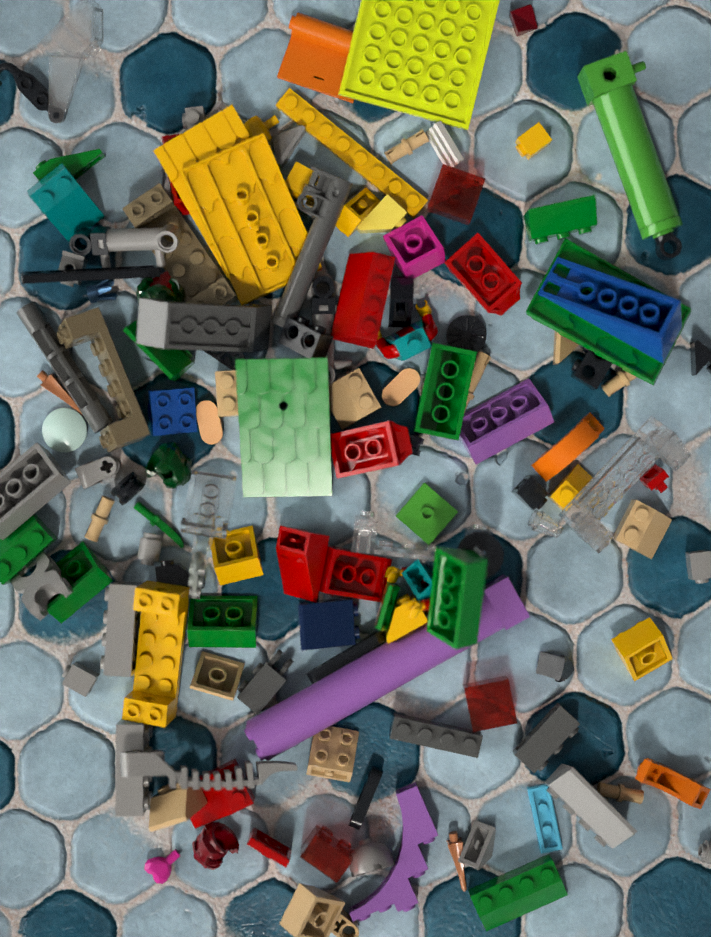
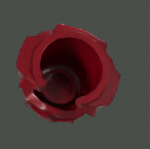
(214, 844)

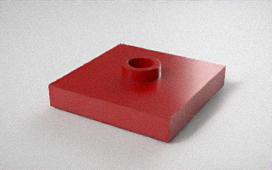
(269, 847)

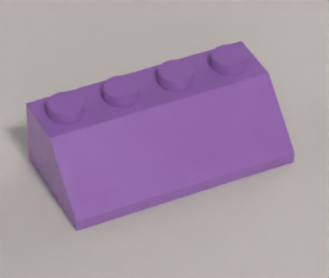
(504, 421)

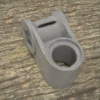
(94, 471)

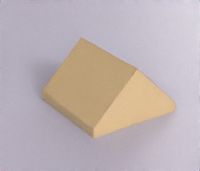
(217, 676)

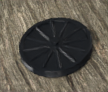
(466, 333)

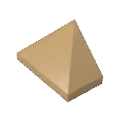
(562, 348)

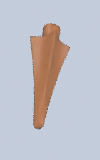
(54, 386)
(455, 847)

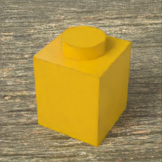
(533, 141)

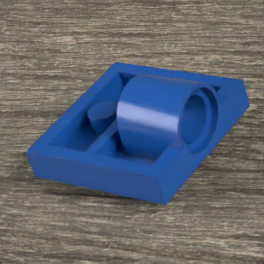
(172, 411)

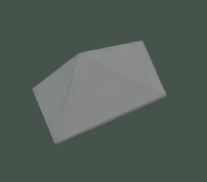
(286, 143)
(478, 845)

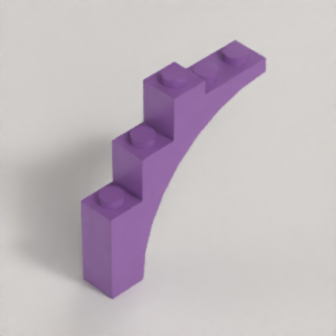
(410, 861)

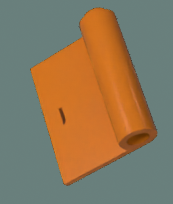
(316, 52)

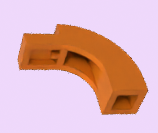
(568, 447)
(672, 782)

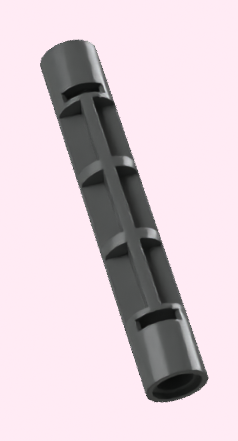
(64, 367)

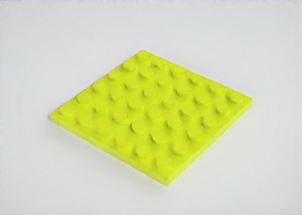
(420, 56)

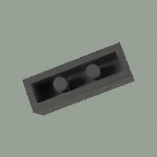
(546, 738)

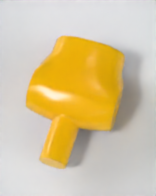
(256, 126)

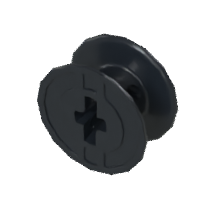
(486, 543)

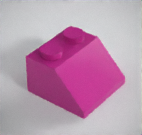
(415, 248)

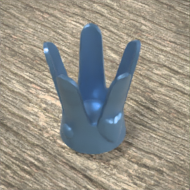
(95, 292)

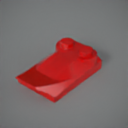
(485, 275)
(370, 448)

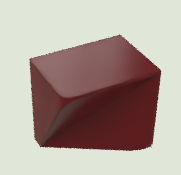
(523, 20)

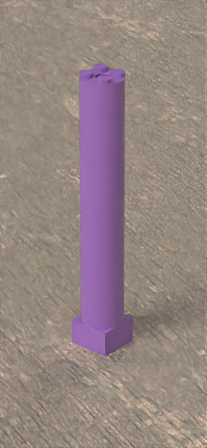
(373, 676)

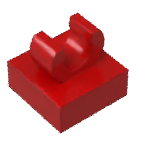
(655, 478)

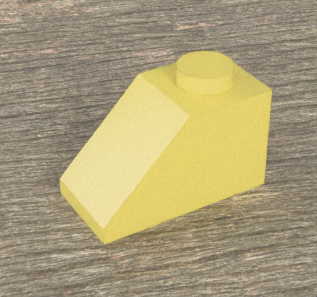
(383, 217)

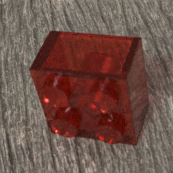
(455, 194)
(489, 703)
(327, 852)

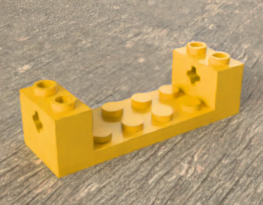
(158, 653)

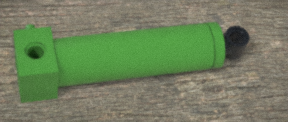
(632, 148)

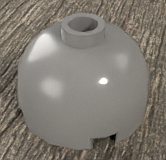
(370, 857)

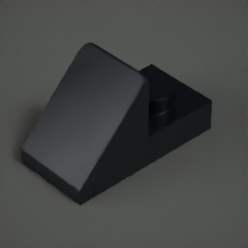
(699, 357)

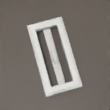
(444, 145)

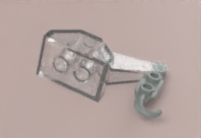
(206, 514)

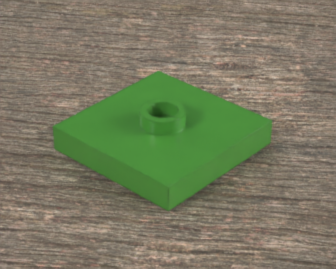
(426, 513)

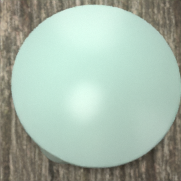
(64, 430)

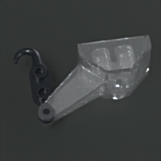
(67, 46)

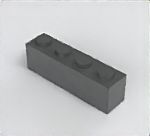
(435, 735)

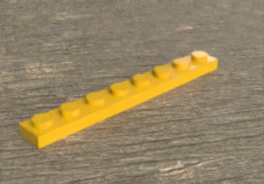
(351, 152)

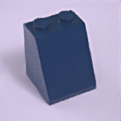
(327, 623)

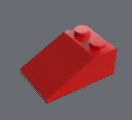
(354, 574)
(222, 802)

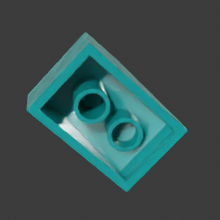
(65, 202)

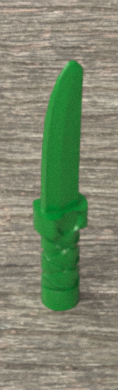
(155, 520)

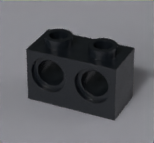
(305, 338)
(598, 366)

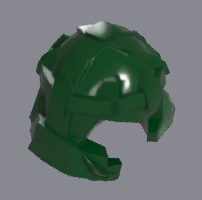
(161, 291)
(170, 465)

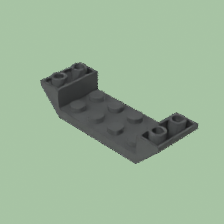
(203, 326)

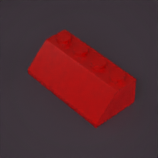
(363, 298)

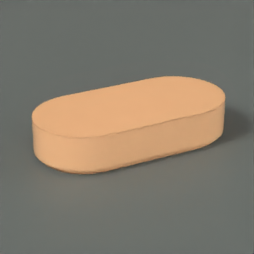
(401, 387)
(209, 422)

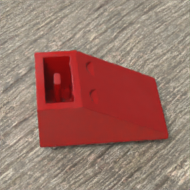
(301, 561)

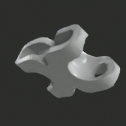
(41, 585)

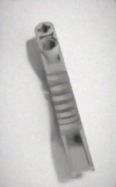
(154, 764)

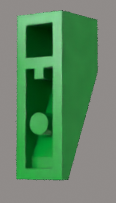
(75, 163)

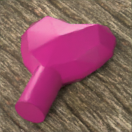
(161, 867)

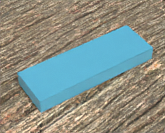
(544, 818)

